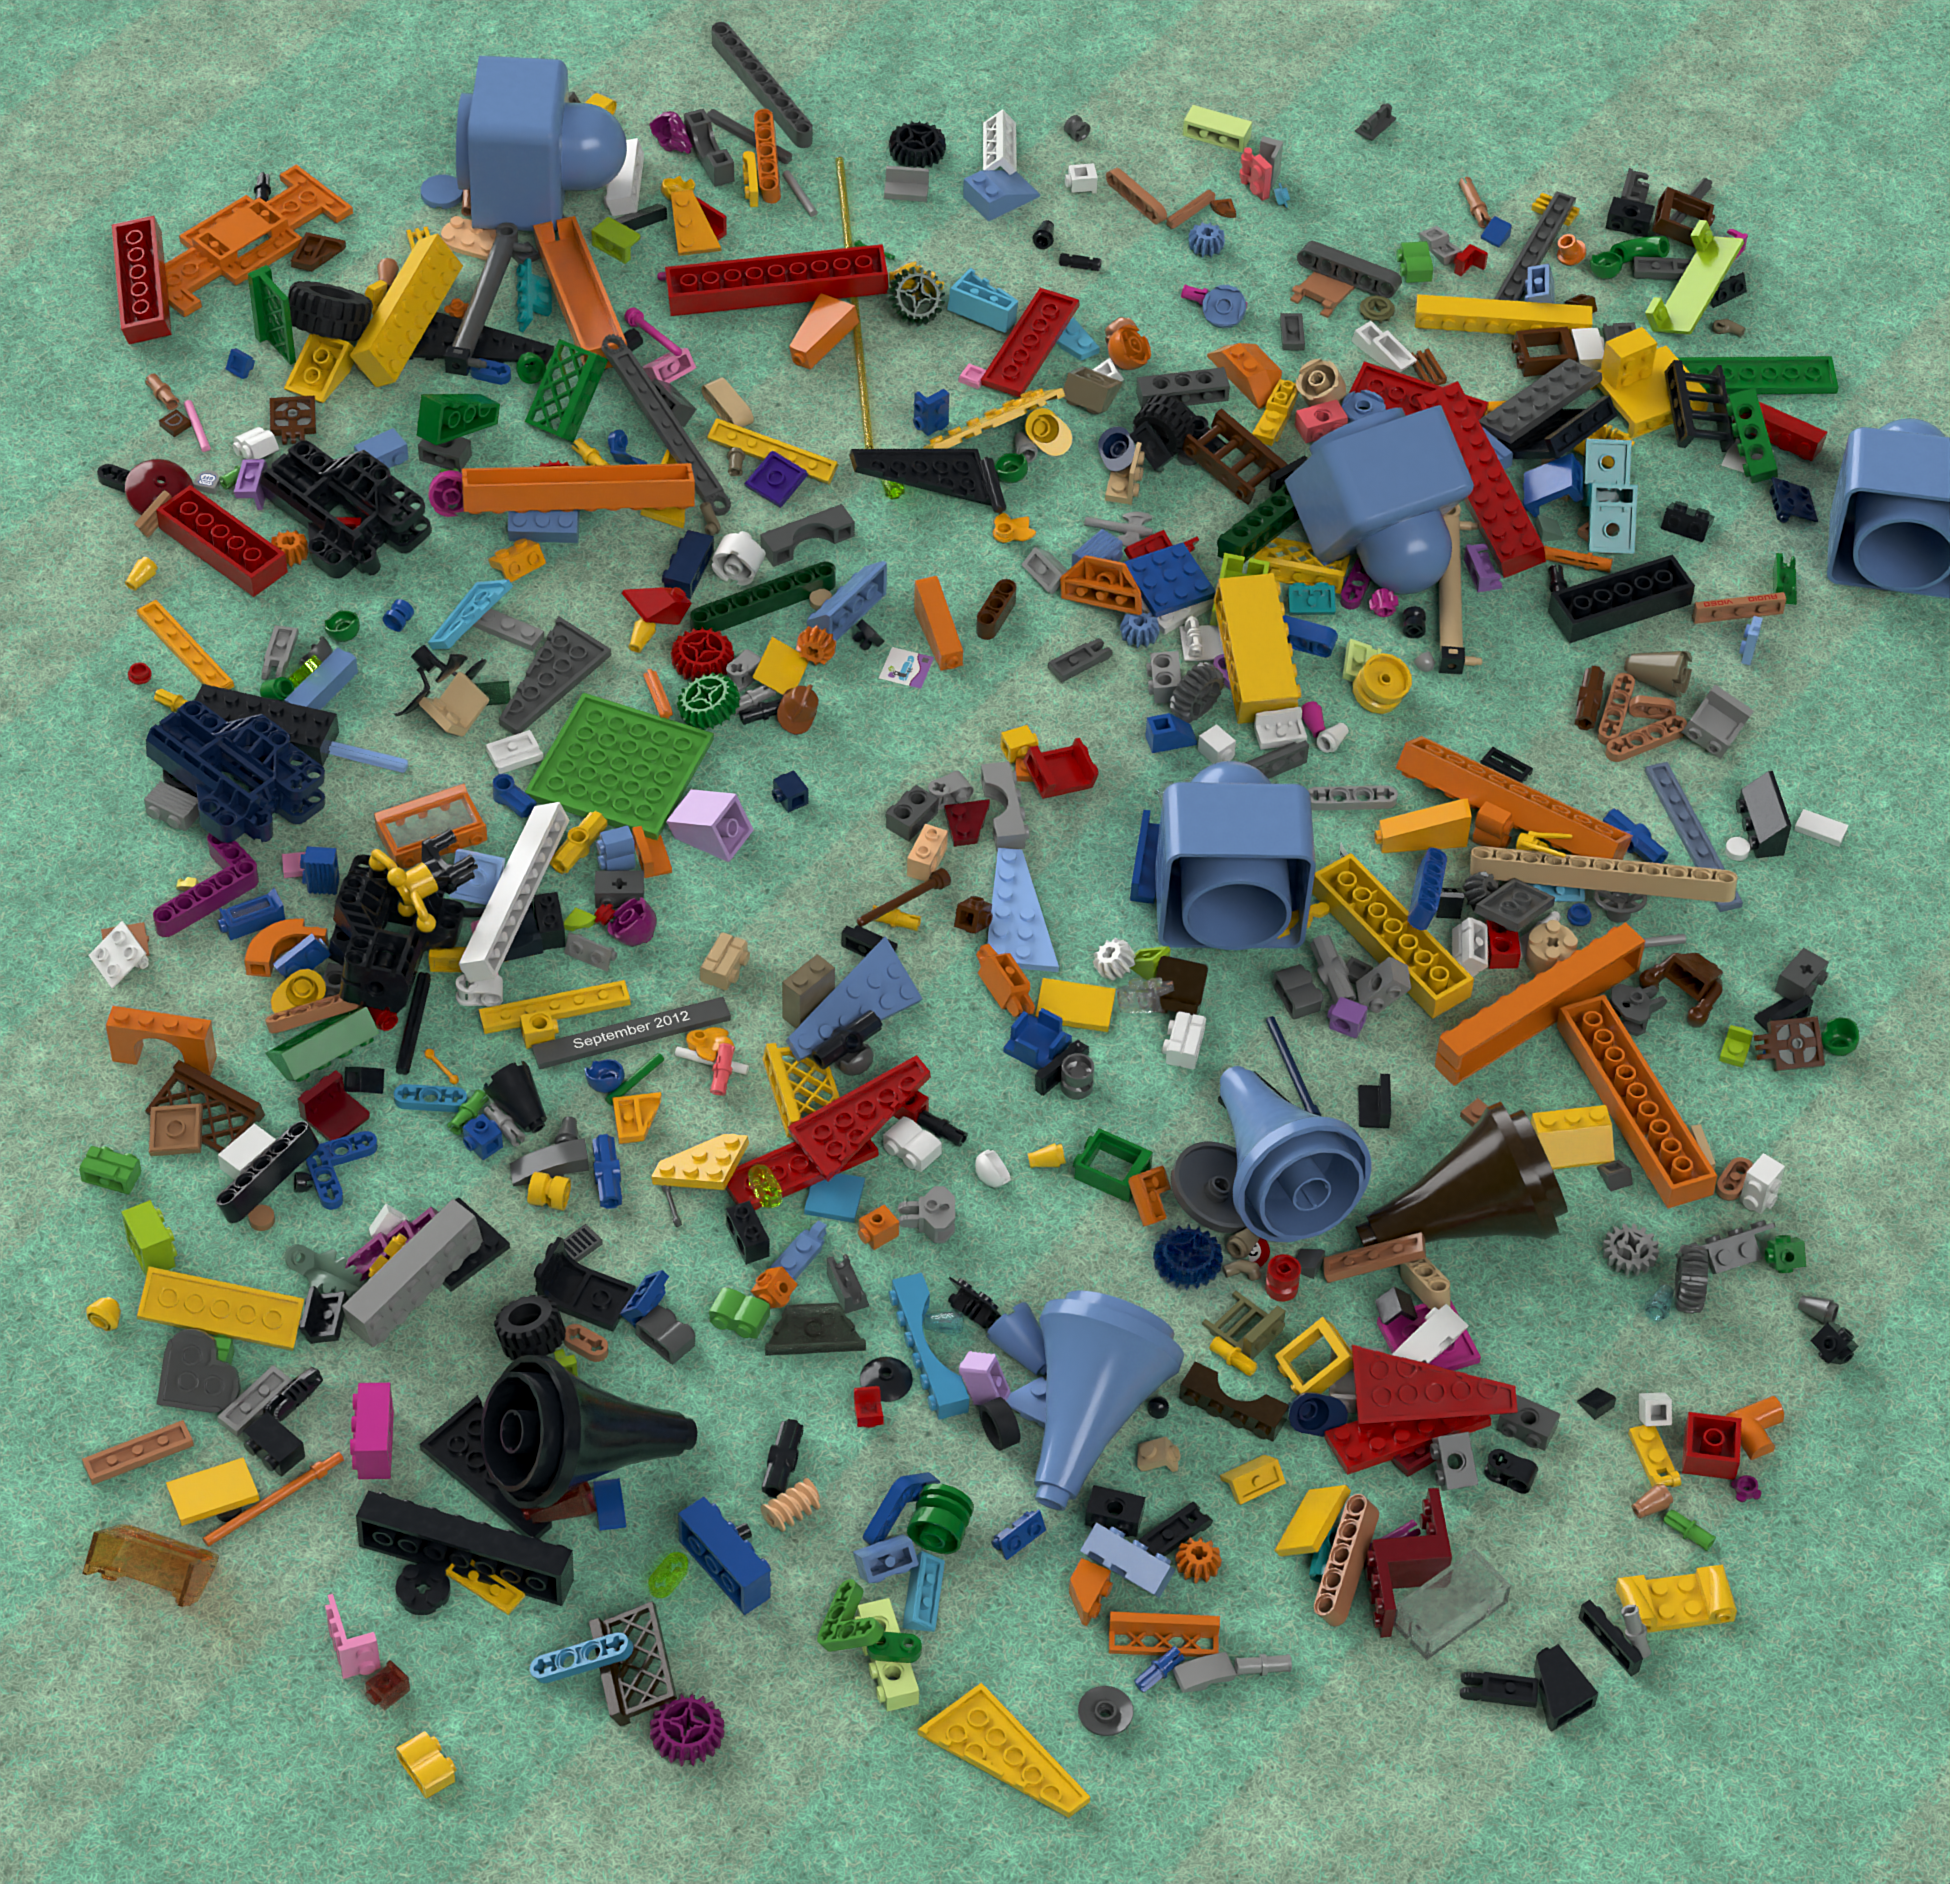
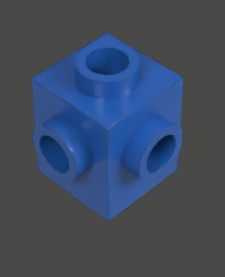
(482, 1136)

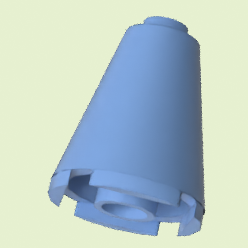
(1021, 1338)

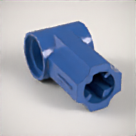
(509, 794)

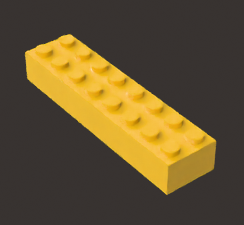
(406, 310)
(1384, 931)

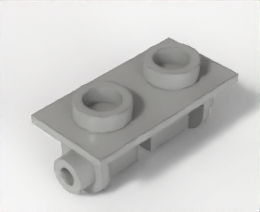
(589, 951)

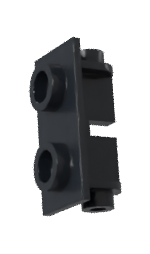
(1729, 290)

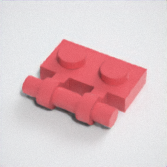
(1257, 172)

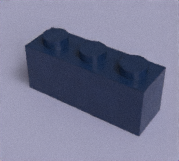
(689, 562)

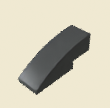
(553, 1160)

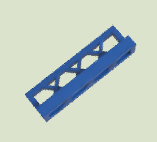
(1143, 879)

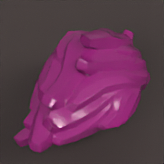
(671, 132)

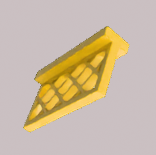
(1291, 570)
(785, 1089)

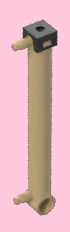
(1452, 652)

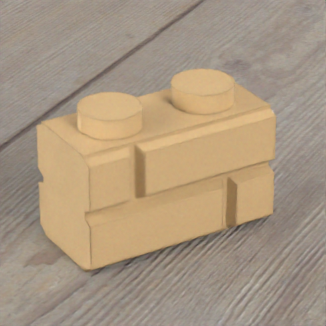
(724, 961)

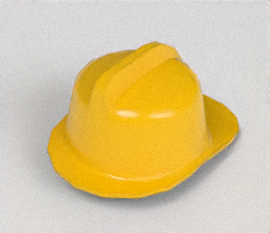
(1048, 432)
(298, 989)

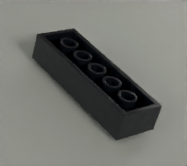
(1621, 598)
(308, 727)

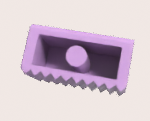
(983, 1377)

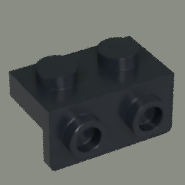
(1687, 521)
(323, 1316)

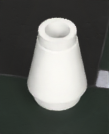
(1332, 737)

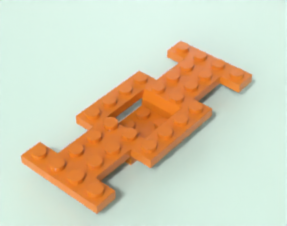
(217, 239)

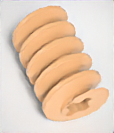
(791, 1505)

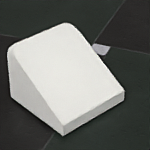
(1110, 369)

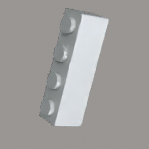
(625, 188)

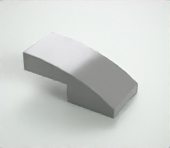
(1439, 244)
(1202, 1671)

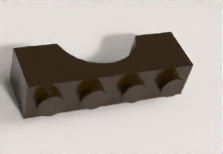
(1261, 1416)

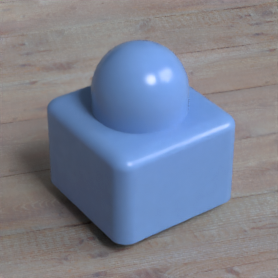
(529, 144)
(1384, 495)
(1893, 510)
(1234, 860)

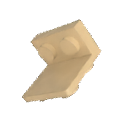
(1123, 484)
(457, 706)

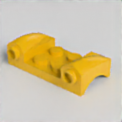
(1681, 1599)

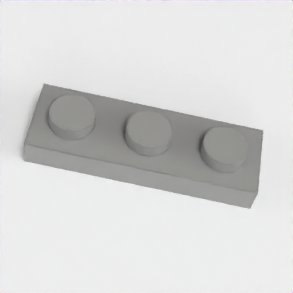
(510, 629)
(252, 1401)

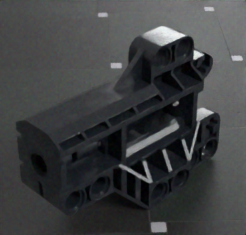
(356, 485)
(359, 937)

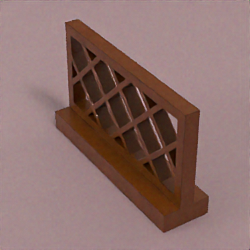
(216, 1091)

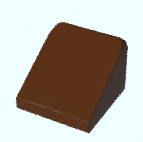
(1584, 300)

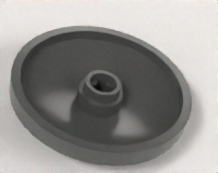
(1204, 1185)

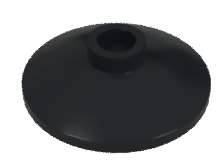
(892, 1386)

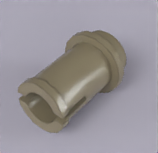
(735, 459)

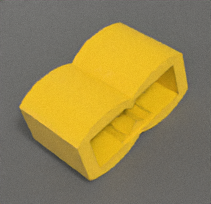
(426, 1764)

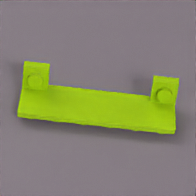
(1697, 283)

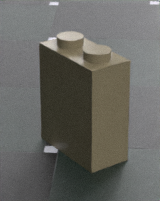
(806, 989)

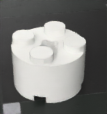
(738, 558)

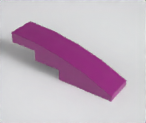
(368, 1254)

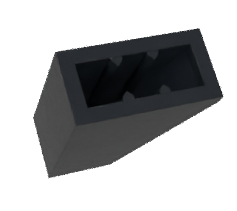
(1562, 1687)

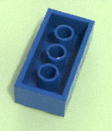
(724, 1555)

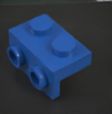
(931, 412)
(304, 955)

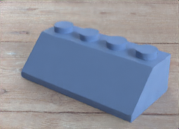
(851, 600)

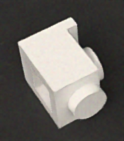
(1081, 178)

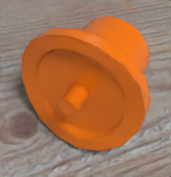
(1570, 250)

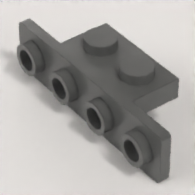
(1736, 1249)

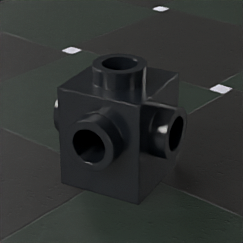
(1835, 1344)

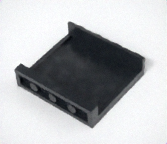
(1562, 431)

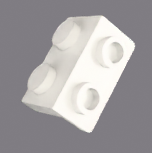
(1279, 727)

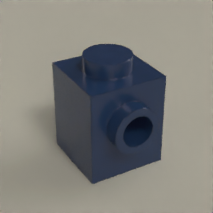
(790, 791)

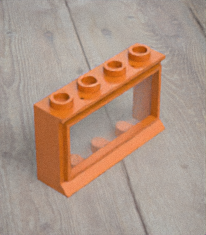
(410, 823)

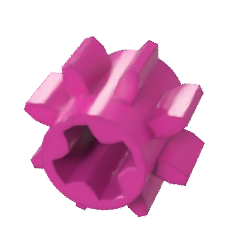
(1383, 602)

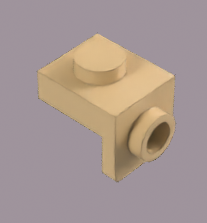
(1158, 1454)

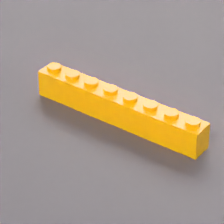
(1496, 315)

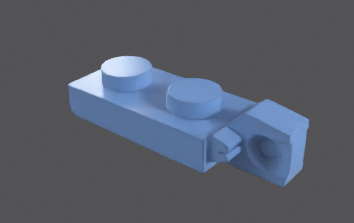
(802, 1250)

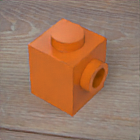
(878, 1227)

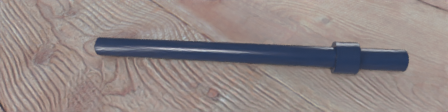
(1291, 1066)

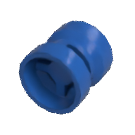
(398, 615)

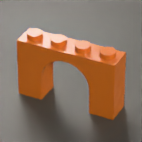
(190, 1035)

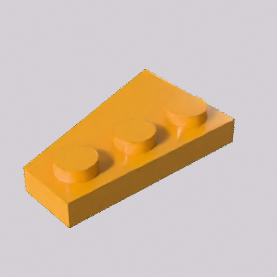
(691, 225)

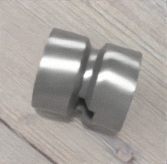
(1077, 1076)

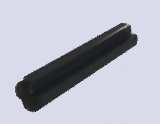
(993, 485)

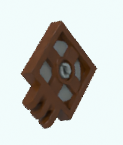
(292, 417)
(1792, 1044)

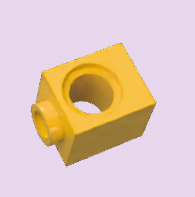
(1017, 742)
(538, 1028)

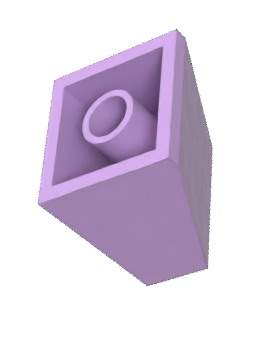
(711, 823)

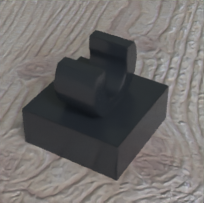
(868, 634)

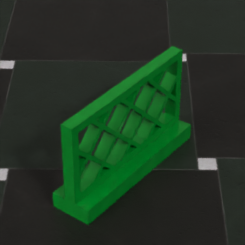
(271, 313)
(579, 396)

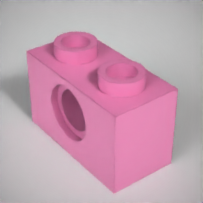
(670, 367)

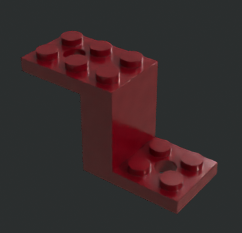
(1407, 1561)

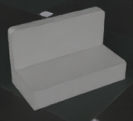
(1271, 151)
(906, 183)
(1044, 569)

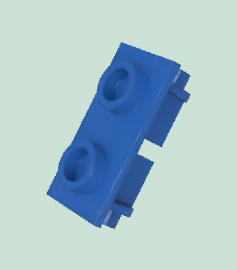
(1024, 1531)

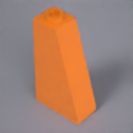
(822, 330)
(937, 623)

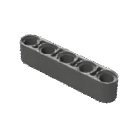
(1318, 258)

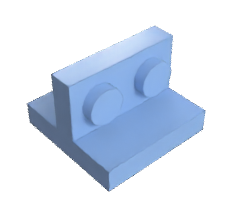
(486, 877)

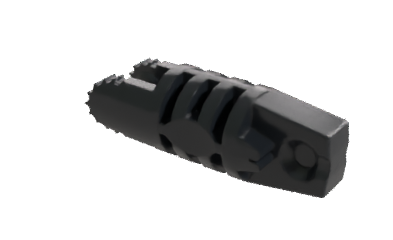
(294, 1394)

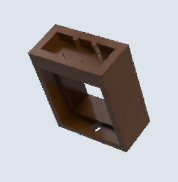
(1686, 204)
(1542, 337)

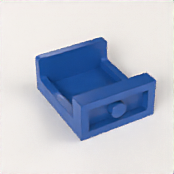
(1552, 482)

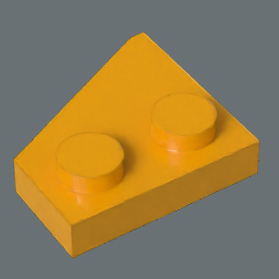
(635, 1115)

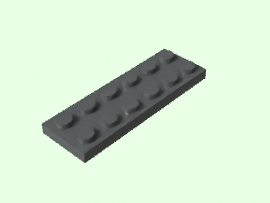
(1540, 400)

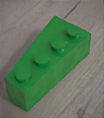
(454, 415)

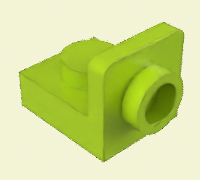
(1736, 1046)

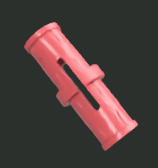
(722, 1069)

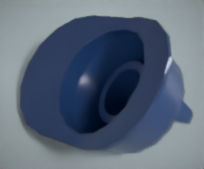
(1116, 448)
(1316, 1413)

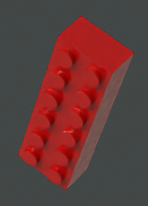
(141, 279)
(222, 540)

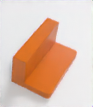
(651, 854)

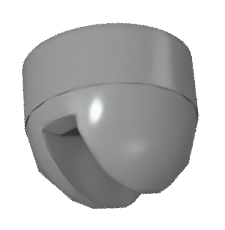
(1425, 662)

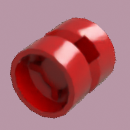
(1283, 1277)

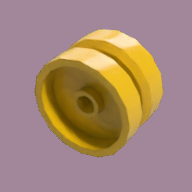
(1382, 683)

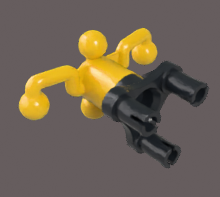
(425, 878)

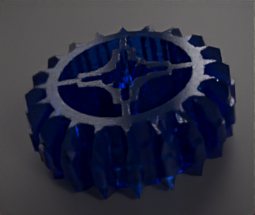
(1196, 1269)

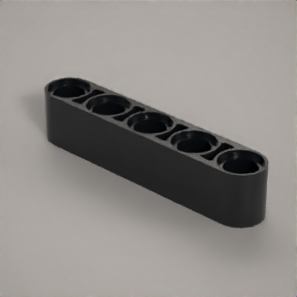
(267, 1172)

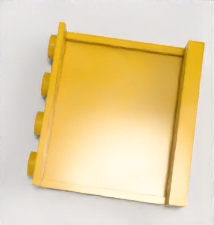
(1646, 401)

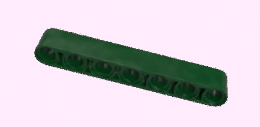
(764, 598)

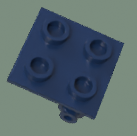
(1791, 500)

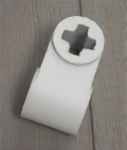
(479, 993)

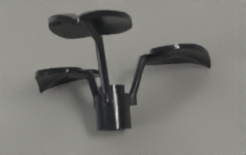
(428, 662)

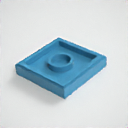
(836, 1198)

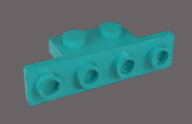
(533, 295)

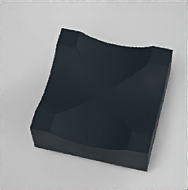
(527, 939)

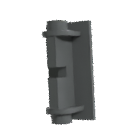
(1377, 122)

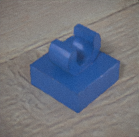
(239, 363)

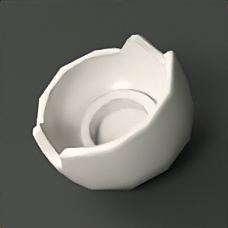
(991, 1169)

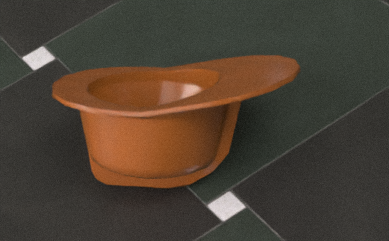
(798, 709)

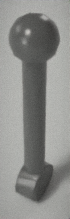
(676, 1220)

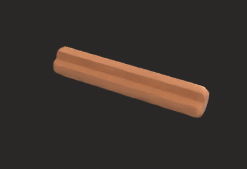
(1190, 209)

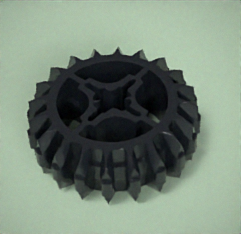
(917, 144)

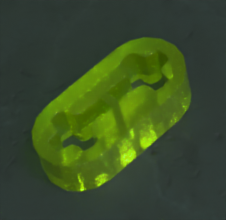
(305, 670)
(770, 1184)
(672, 1578)

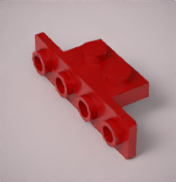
(1154, 543)

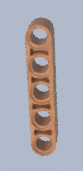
(1346, 1560)

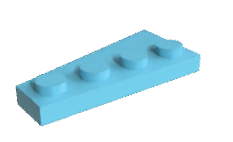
(469, 611)

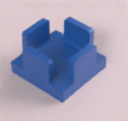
(1037, 1039)

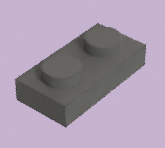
(1292, 331)

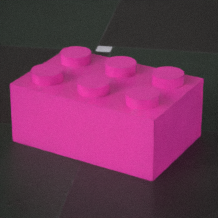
(372, 1431)

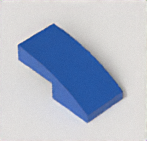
(609, 1504)

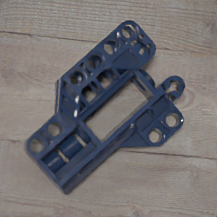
(201, 745)

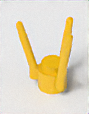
(1530, 842)

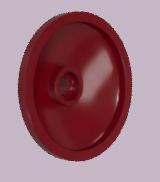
(142, 483)

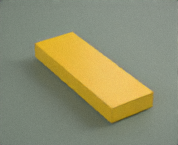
(500, 1598)

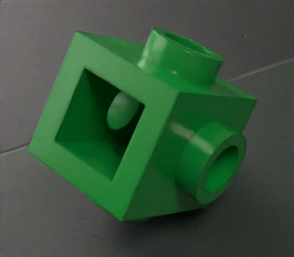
(1785, 1253)

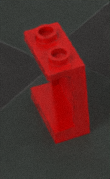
(1061, 769)

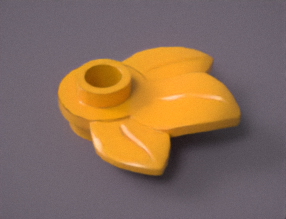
(1012, 529)
(707, 1042)

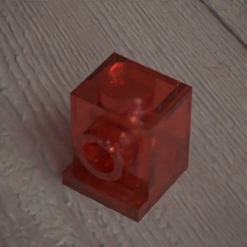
(388, 1694)

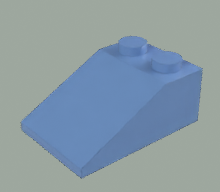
(997, 192)

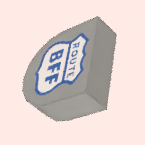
(207, 481)

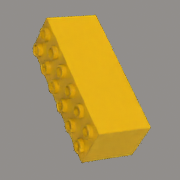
(1256, 645)

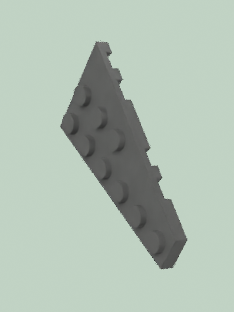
(556, 669)

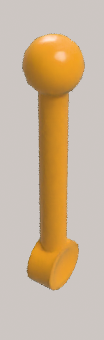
(430, 1054)

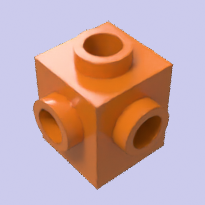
(774, 1287)

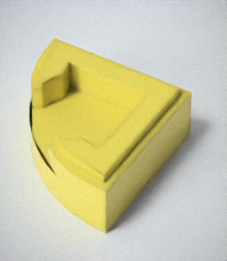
(186, 884)

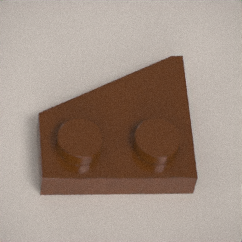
(315, 251)

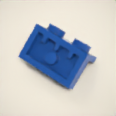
(645, 1297)

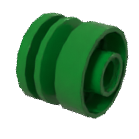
(940, 1518)

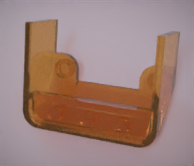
(152, 1560)

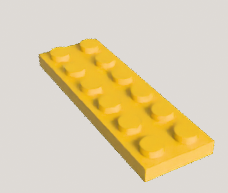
(220, 1308)

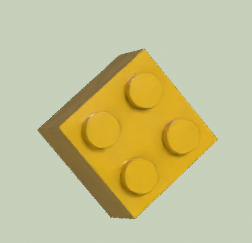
(1628, 358)

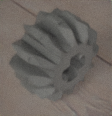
(1479, 887)

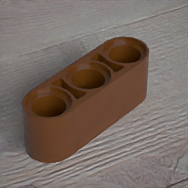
(996, 609)

